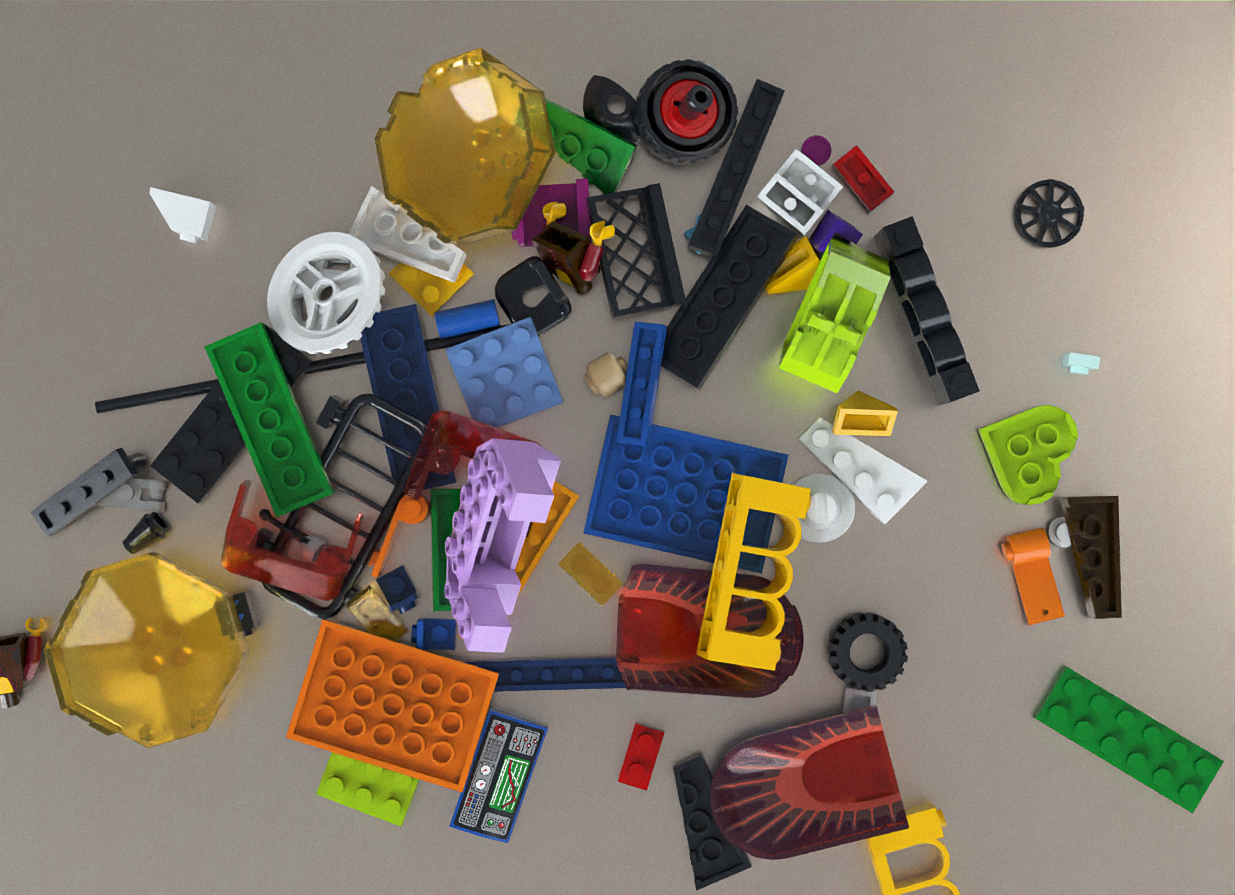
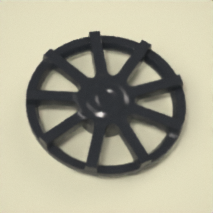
(1050, 213)

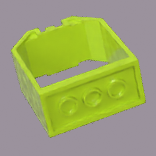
(835, 314)

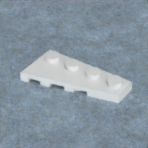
(399, 237)
(866, 472)

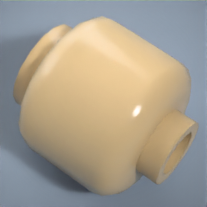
(606, 374)

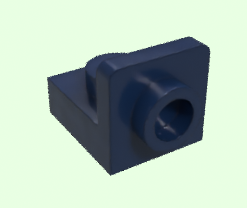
(399, 590)

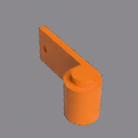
(408, 511)
(1033, 574)

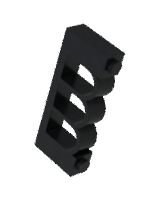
(926, 312)

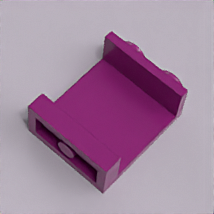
(576, 217)

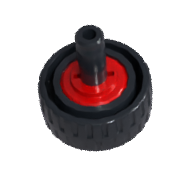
(685, 112)

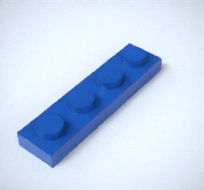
(641, 384)

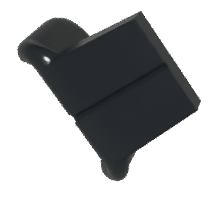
(526, 276)

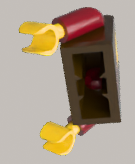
(570, 253)
(19, 662)

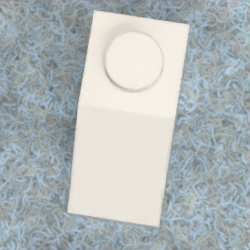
(185, 214)

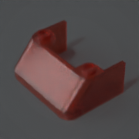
(445, 441)
(245, 559)

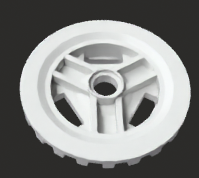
(305, 275)

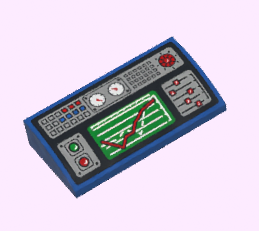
(498, 776)

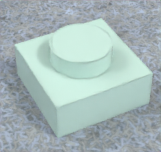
(1080, 363)

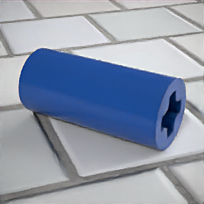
(467, 318)

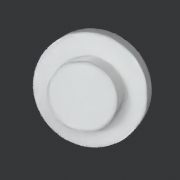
(1059, 533)

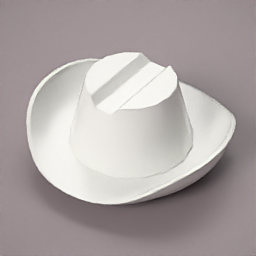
(830, 508)

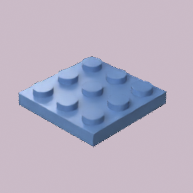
(505, 374)

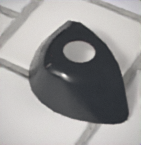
(595, 107)

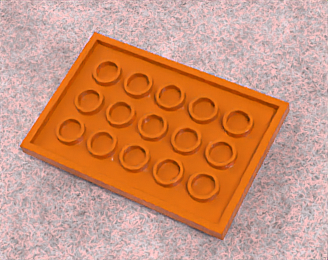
(392, 705)

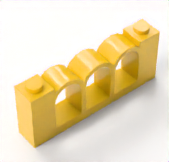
(758, 647)
(924, 827)

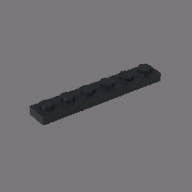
(736, 168)

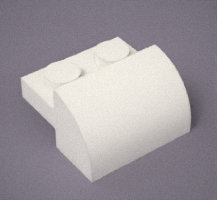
(800, 191)

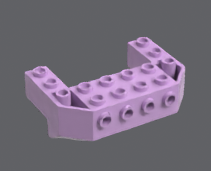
(503, 493)

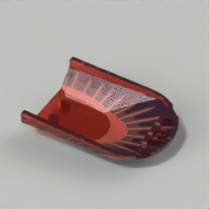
(661, 630)
(808, 787)

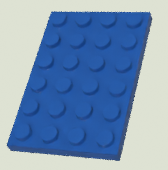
(677, 493)

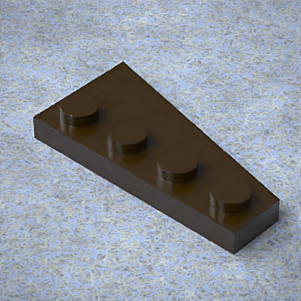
(1096, 550)

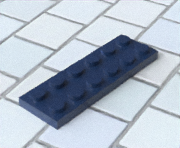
(403, 377)

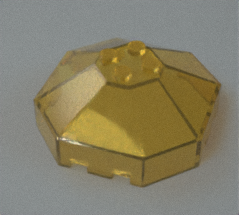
(466, 148)
(146, 650)

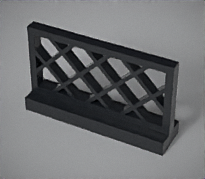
(660, 245)

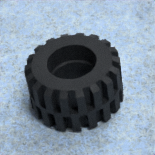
(893, 656)

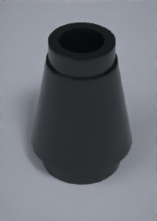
(146, 532)

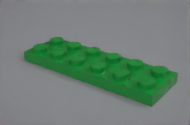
(269, 419)
(1128, 739)

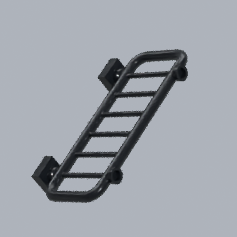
(344, 419)

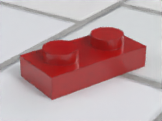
(863, 178)
(641, 756)

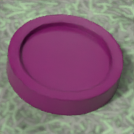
(817, 149)

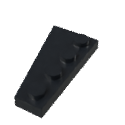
(709, 850)

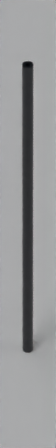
(316, 366)

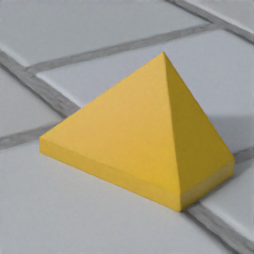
(796, 269)
(864, 416)

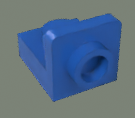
(434, 633)

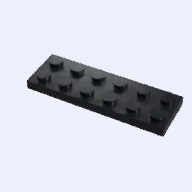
(725, 295)
(211, 436)

